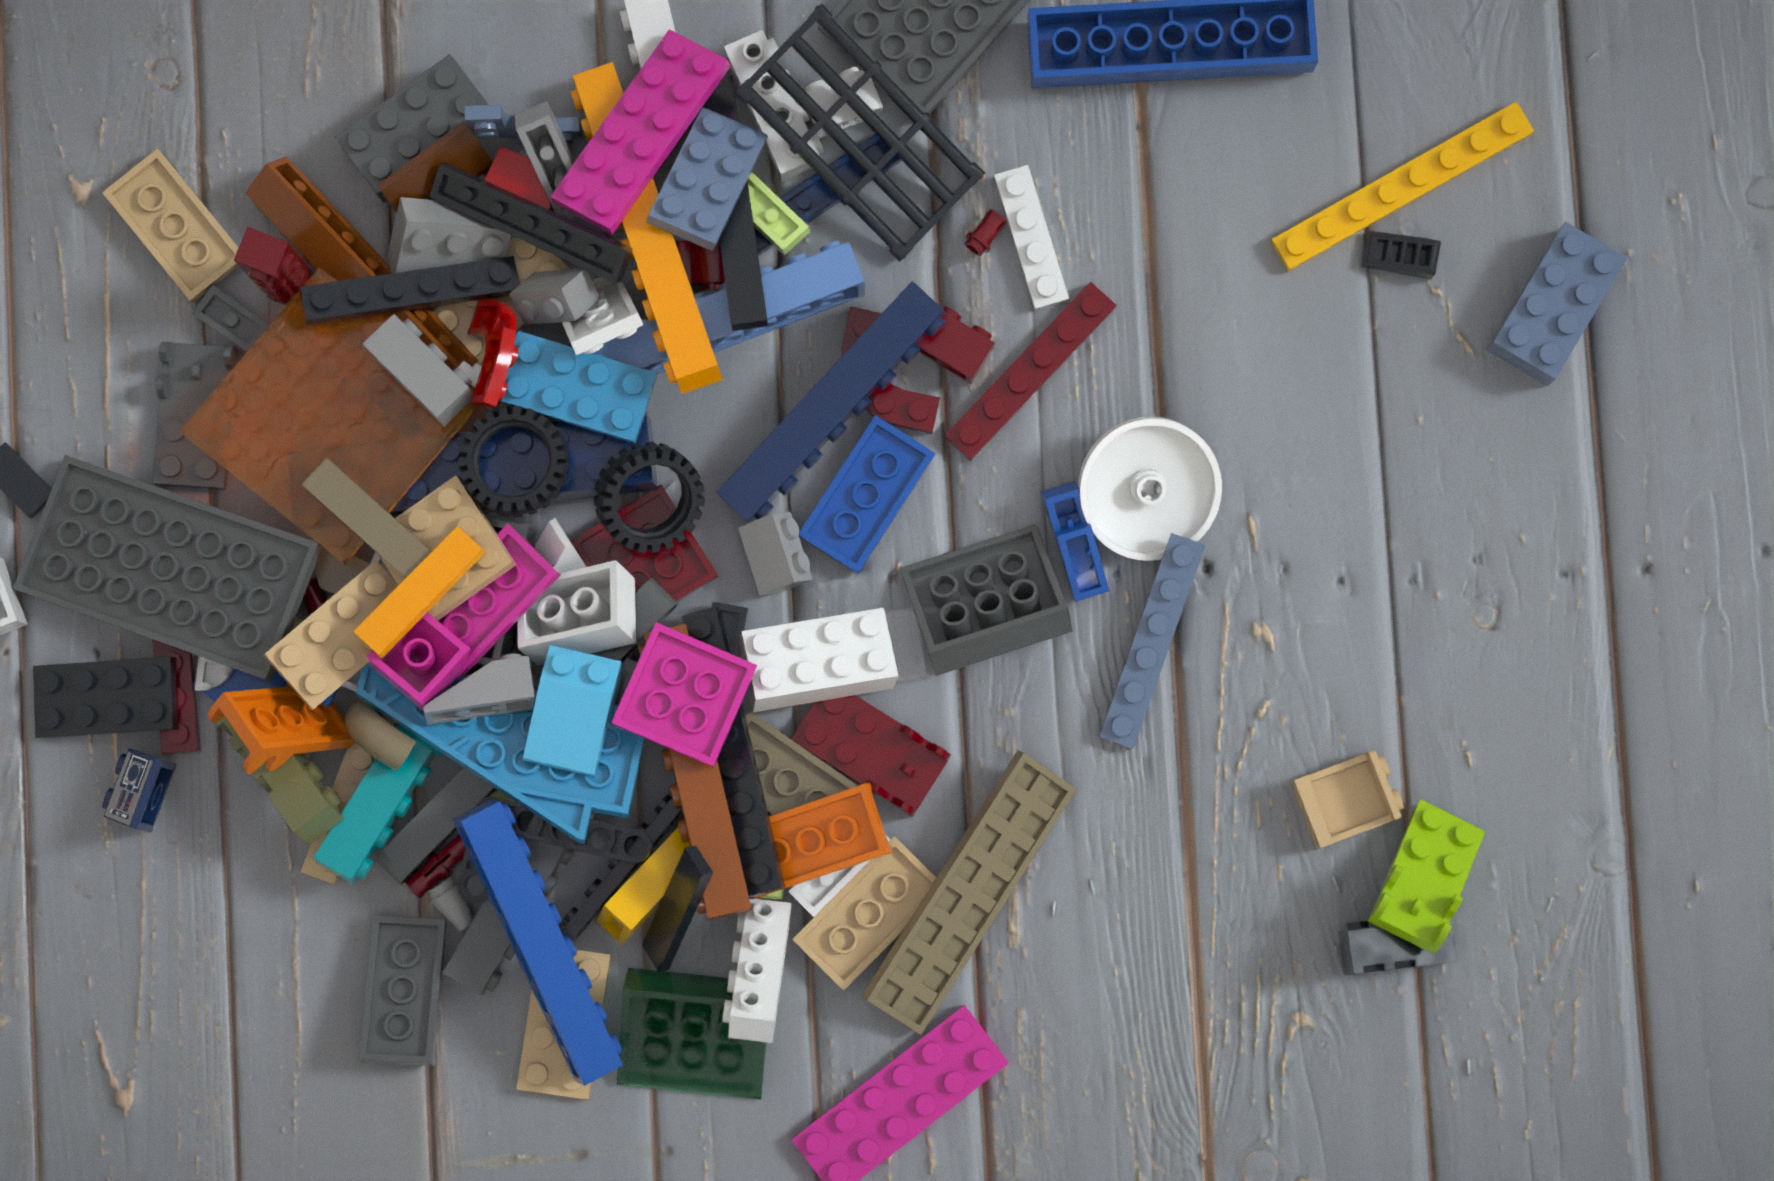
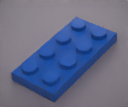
(866, 494)

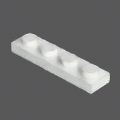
(1031, 238)

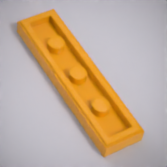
(419, 592)

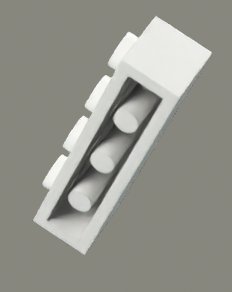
(745, 59)
(759, 970)

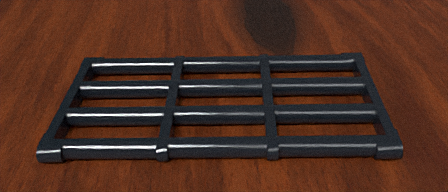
(824, 120)

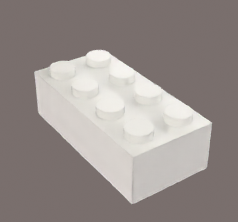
(819, 659)

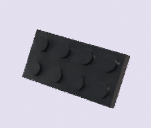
(105, 697)

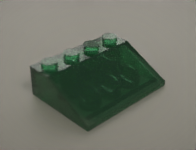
(679, 1040)

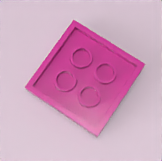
(684, 694)

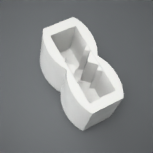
(845, 116)

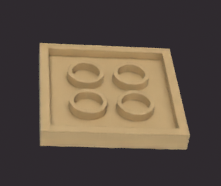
(435, 519)

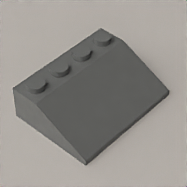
(986, 599)

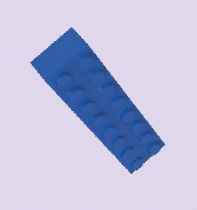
(1169, 41)

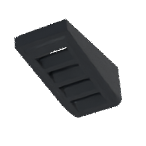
(1403, 241)

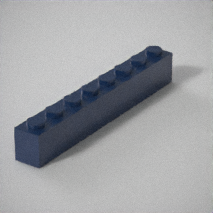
(832, 402)

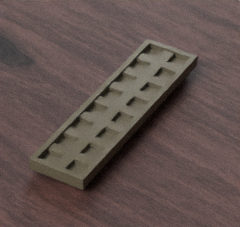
(969, 892)

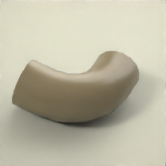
(376, 735)

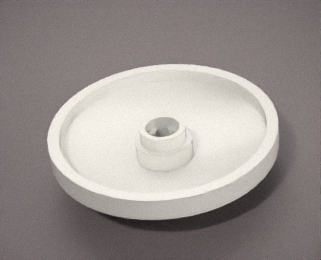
(1149, 483)

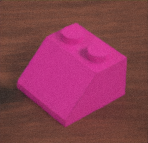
(422, 661)

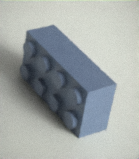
(1556, 304)

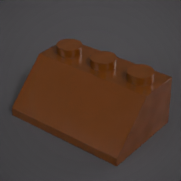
(417, 176)

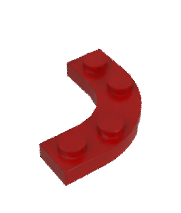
(498, 326)

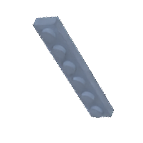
(1152, 640)

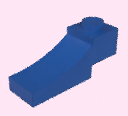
(1075, 541)

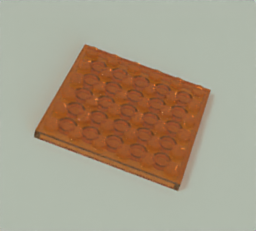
(312, 398)

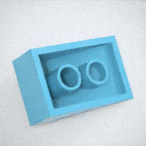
(572, 710)

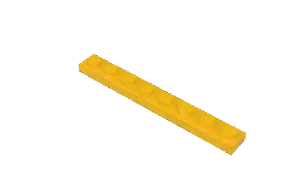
(1402, 186)

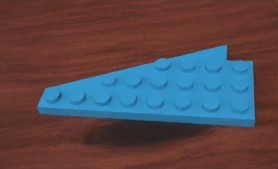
(495, 750)

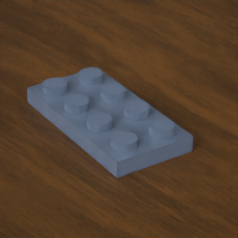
(707, 179)

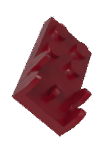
(872, 750)

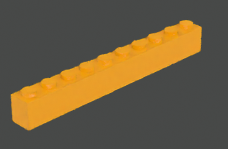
(656, 256)

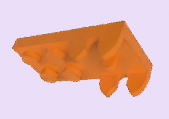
(279, 724)
(828, 835)

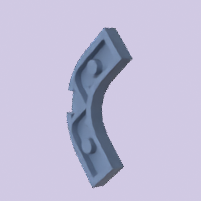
(493, 122)

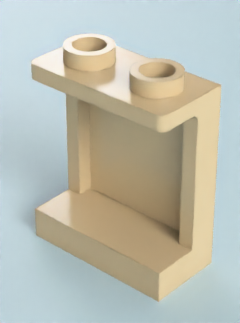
(1347, 799)

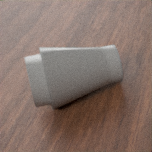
(451, 904)

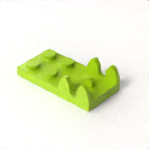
(1427, 877)

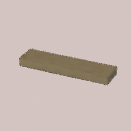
(366, 518)

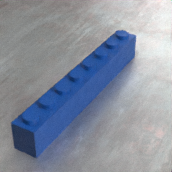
(538, 942)

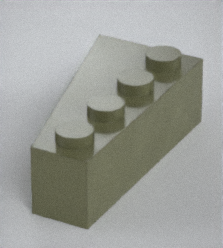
(295, 792)

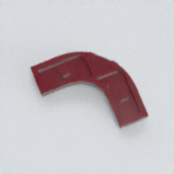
(892, 404)

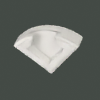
(211, 674)

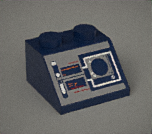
(138, 790)

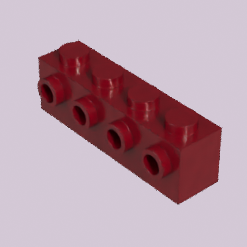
(272, 265)

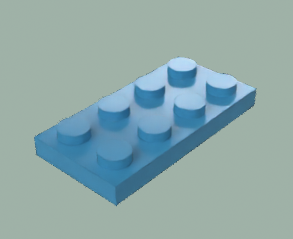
(579, 388)

